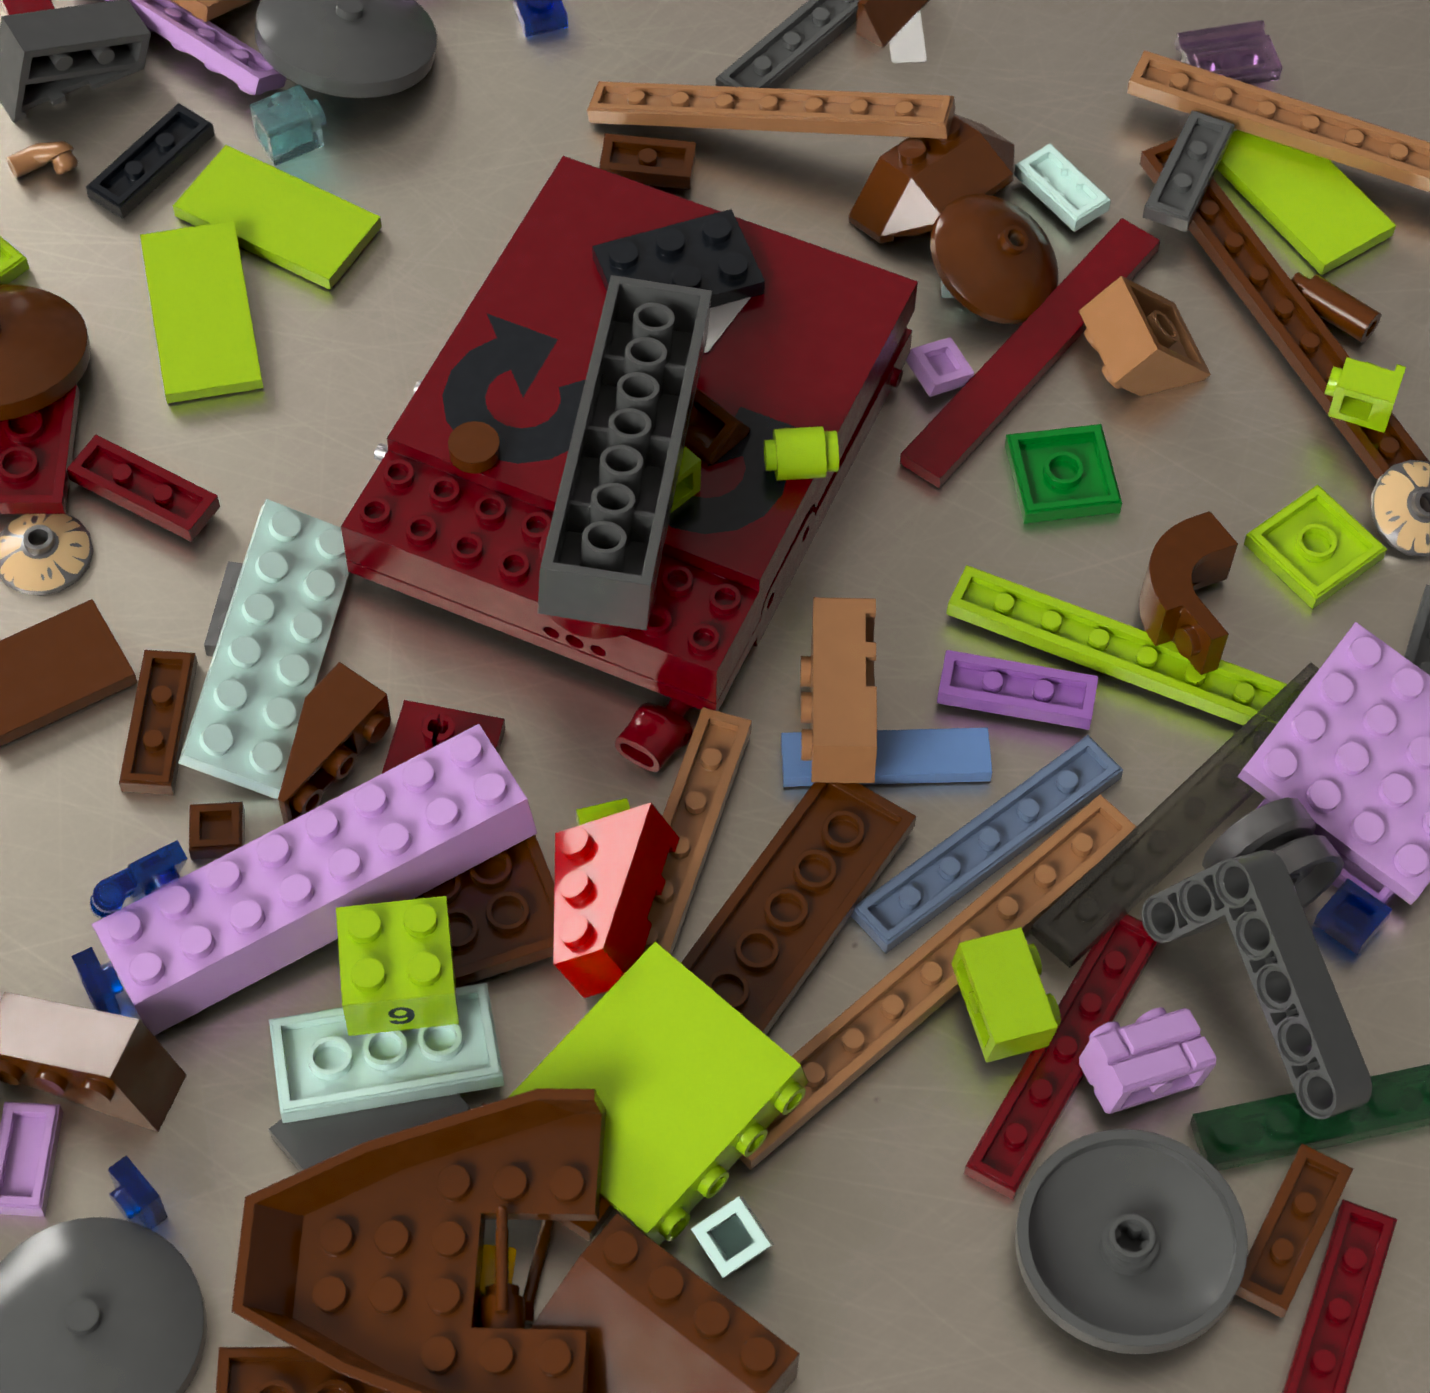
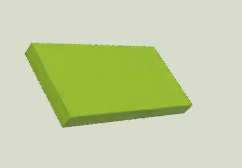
(1305, 200)
(279, 216)
(201, 312)

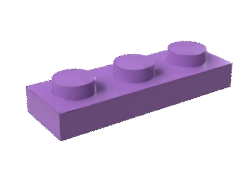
(1017, 689)

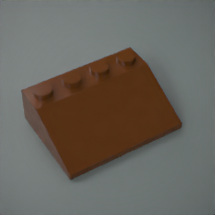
(662, 1324)

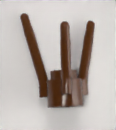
(502, 1301)

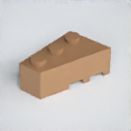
(841, 692)

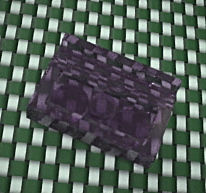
(1232, 51)

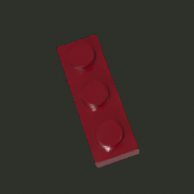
(143, 488)

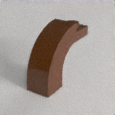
(1182, 561)

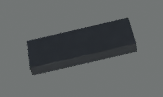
(150, 160)

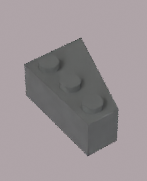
(66, 49)

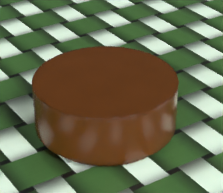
(474, 447)

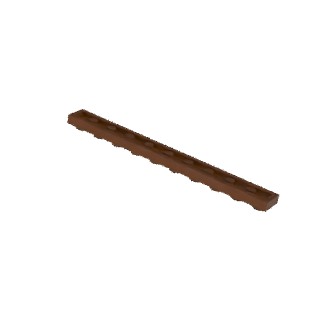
(1282, 313)

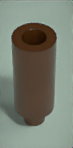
(1338, 306)

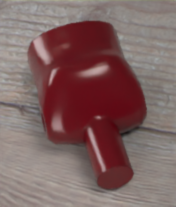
(655, 734)

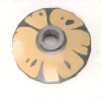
(1398, 508)
(47, 566)

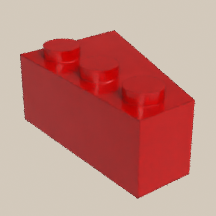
(605, 893)

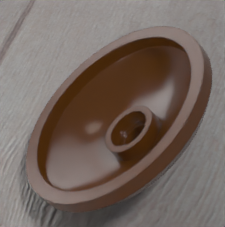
(993, 258)

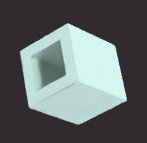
(732, 1236)

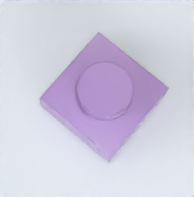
(939, 366)

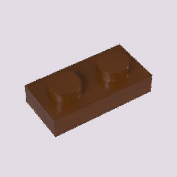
(649, 160)

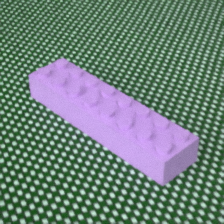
(282, 890)

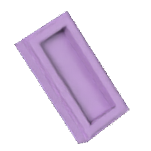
(27, 1156)

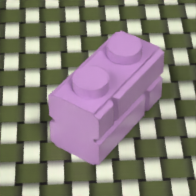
(1146, 1059)

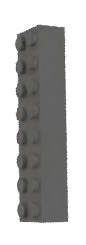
(625, 454)

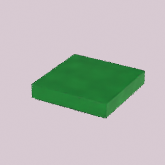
(1063, 473)

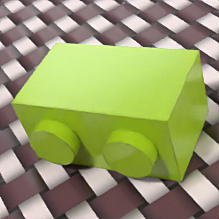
(1005, 994)

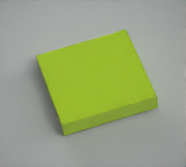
(1315, 546)

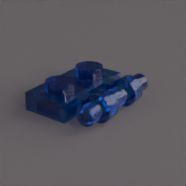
(139, 877)

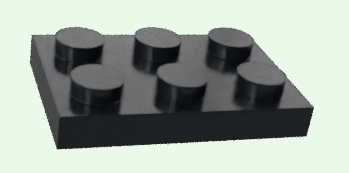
(692, 253)

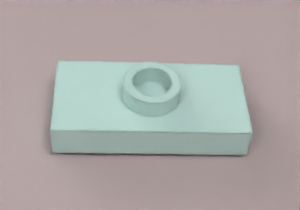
(1062, 187)

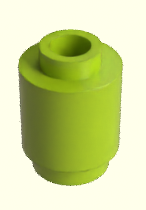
(802, 453)

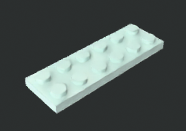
(268, 650)

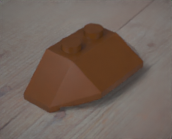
(926, 175)

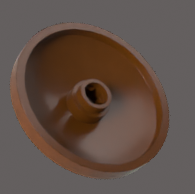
(40, 349)

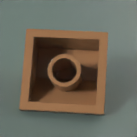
(1141, 340)

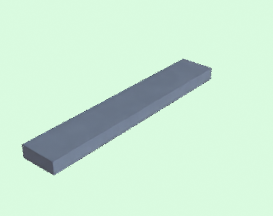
(986, 844)

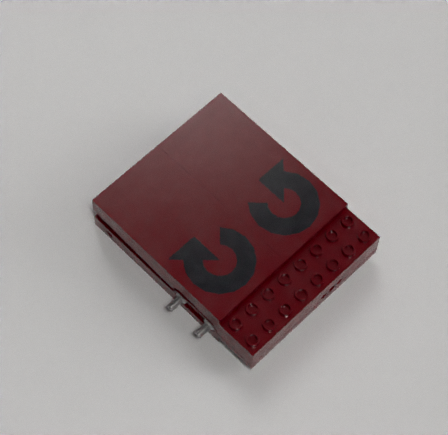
(801, 355)

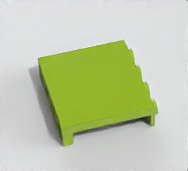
(680, 1088)

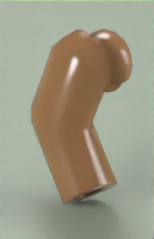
(40, 155)

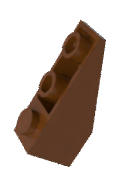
(333, 729)

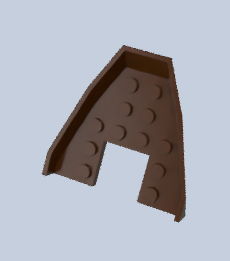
(383, 1247)

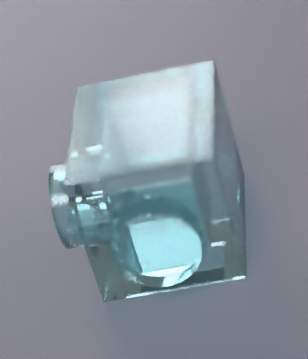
(288, 124)

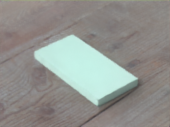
(333, 1073)

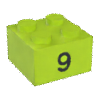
(396, 965)

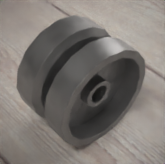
(1288, 831)

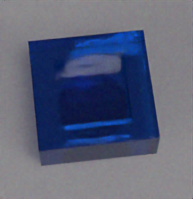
(540, 16)
(1352, 916)
(98, 981)
(135, 1195)

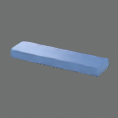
(909, 757)

